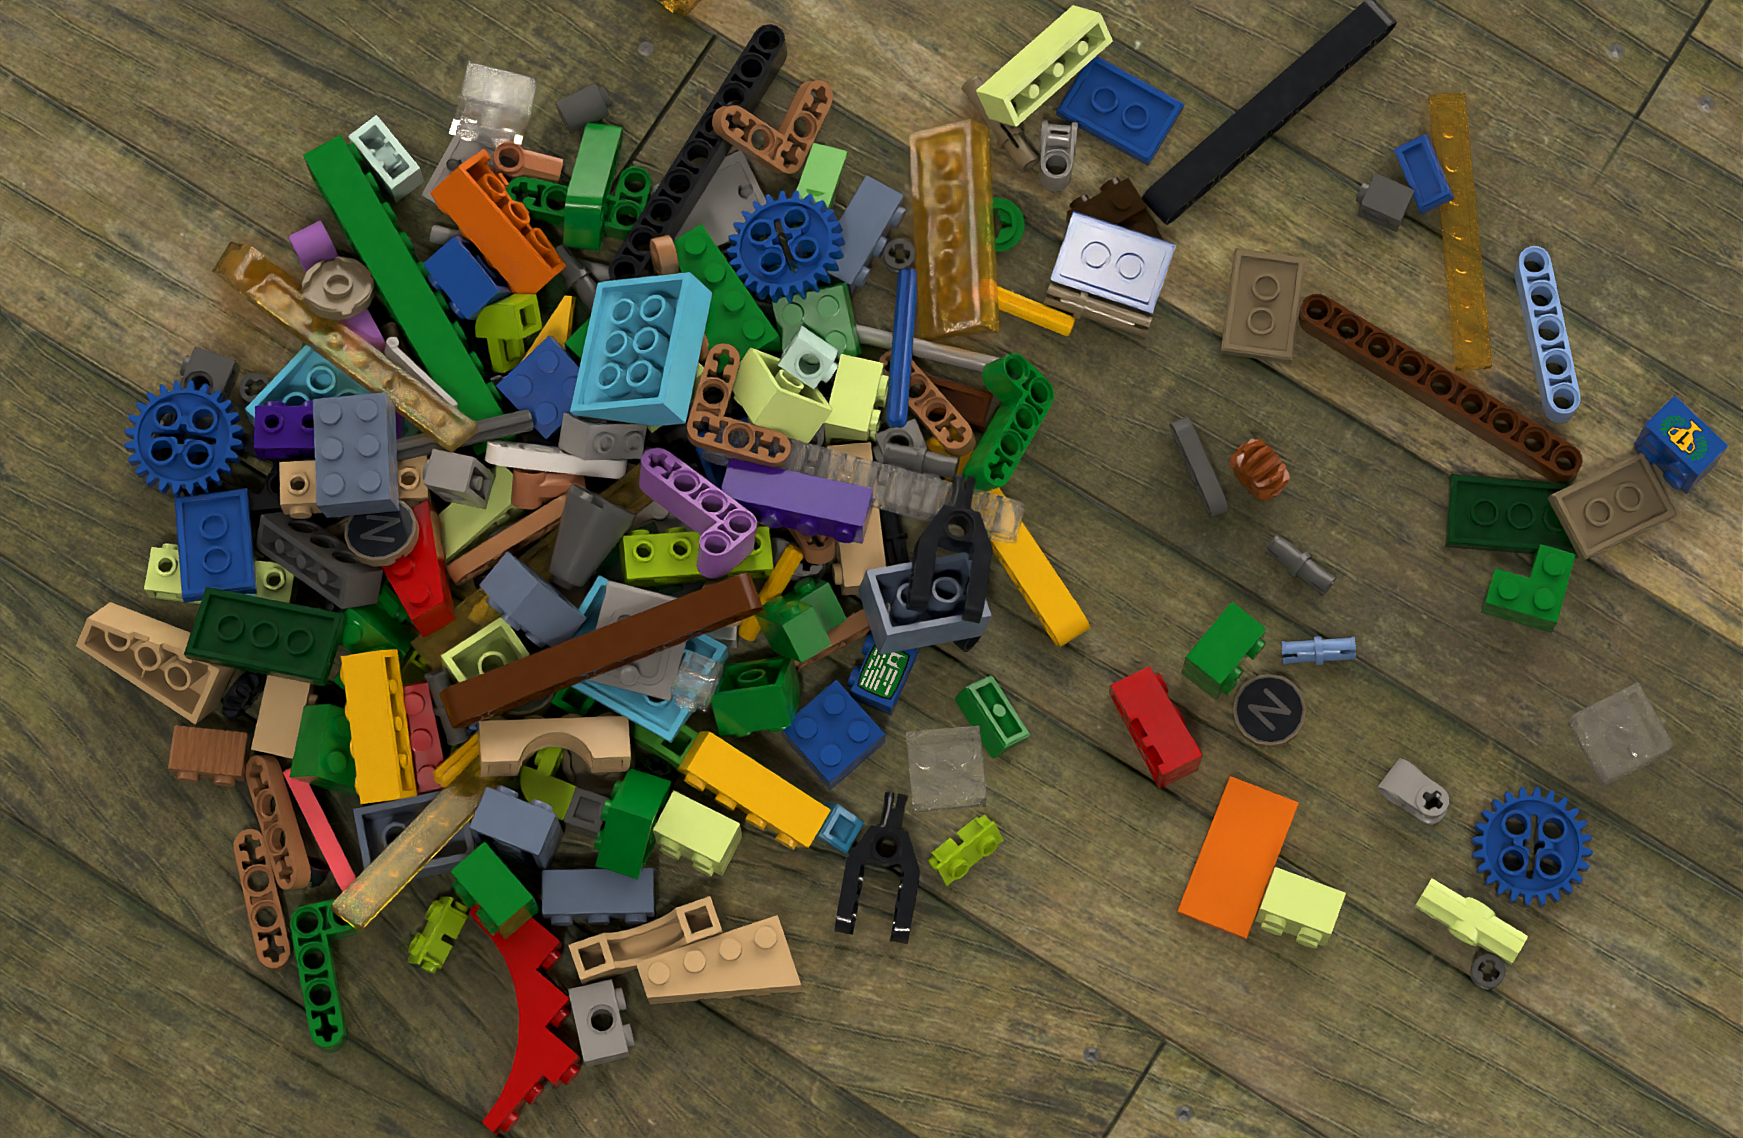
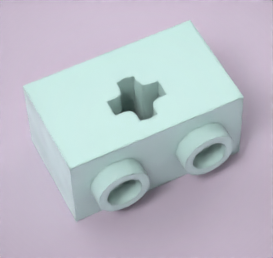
(386, 158)

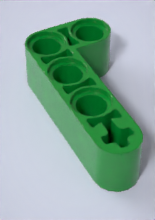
(591, 186)
(621, 204)
(1025, 402)
(323, 977)

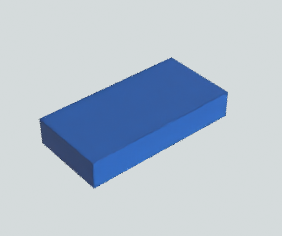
(1424, 173)

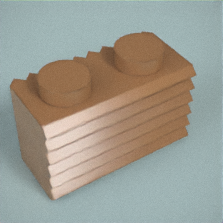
(209, 755)

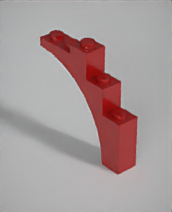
(540, 1007)

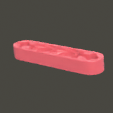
(322, 831)

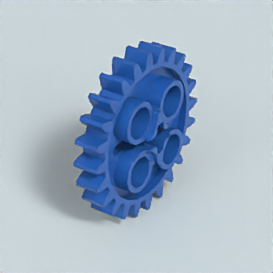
(817, 234)
(190, 407)
(1564, 851)

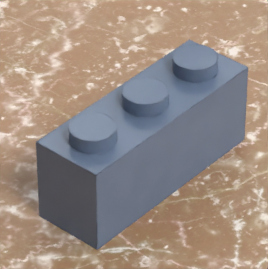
(865, 230)
(597, 896)

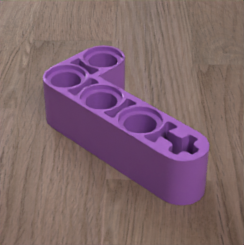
(315, 245)
(723, 523)

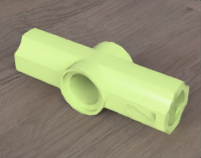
(1471, 921)

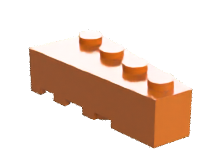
(498, 225)

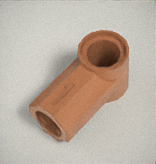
(528, 163)
(538, 487)

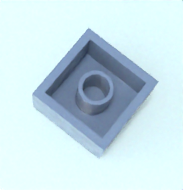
(530, 603)

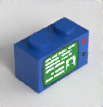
(881, 676)

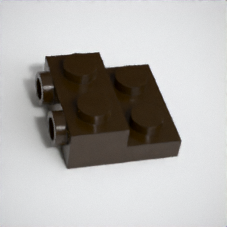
(1117, 204)

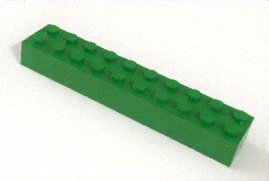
(403, 283)

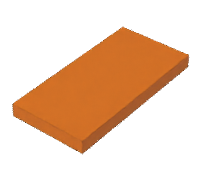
(1237, 858)

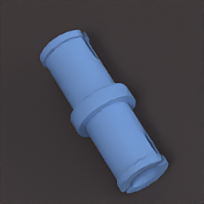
(1318, 650)

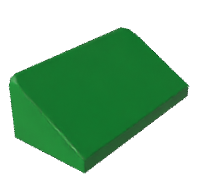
(987, 706)

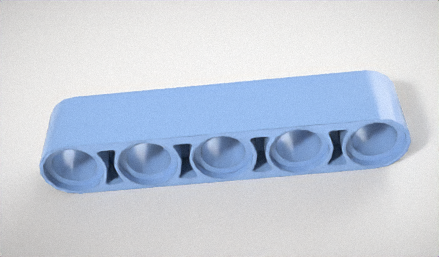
(1549, 318)

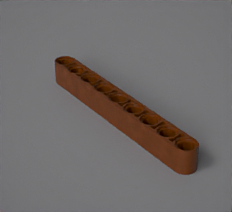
(1447, 405)
(601, 651)

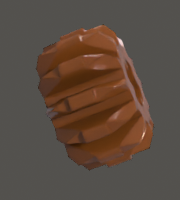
(1259, 469)

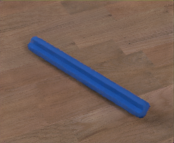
(902, 348)

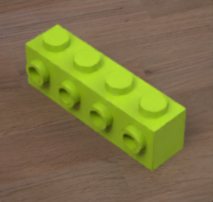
(673, 558)

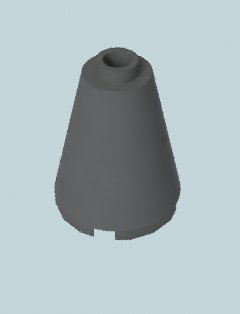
(586, 535)

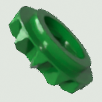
(1013, 219)

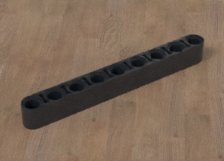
(1268, 111)
(704, 145)

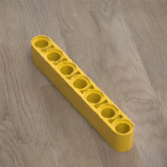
(1032, 573)

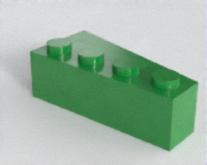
(732, 312)

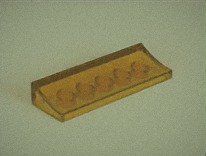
(954, 231)

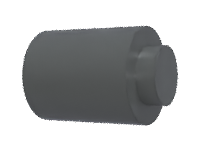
(583, 106)

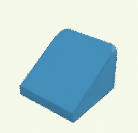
(839, 828)

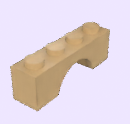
(598, 740)
(619, 951)

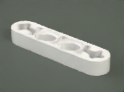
(550, 459)

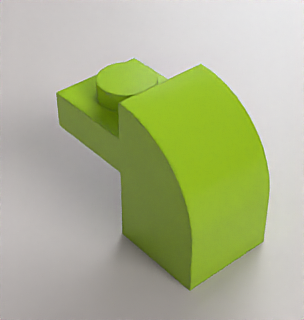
(505, 326)
(543, 785)

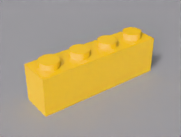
(378, 726)
(754, 790)

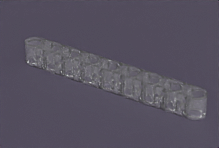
(893, 487)

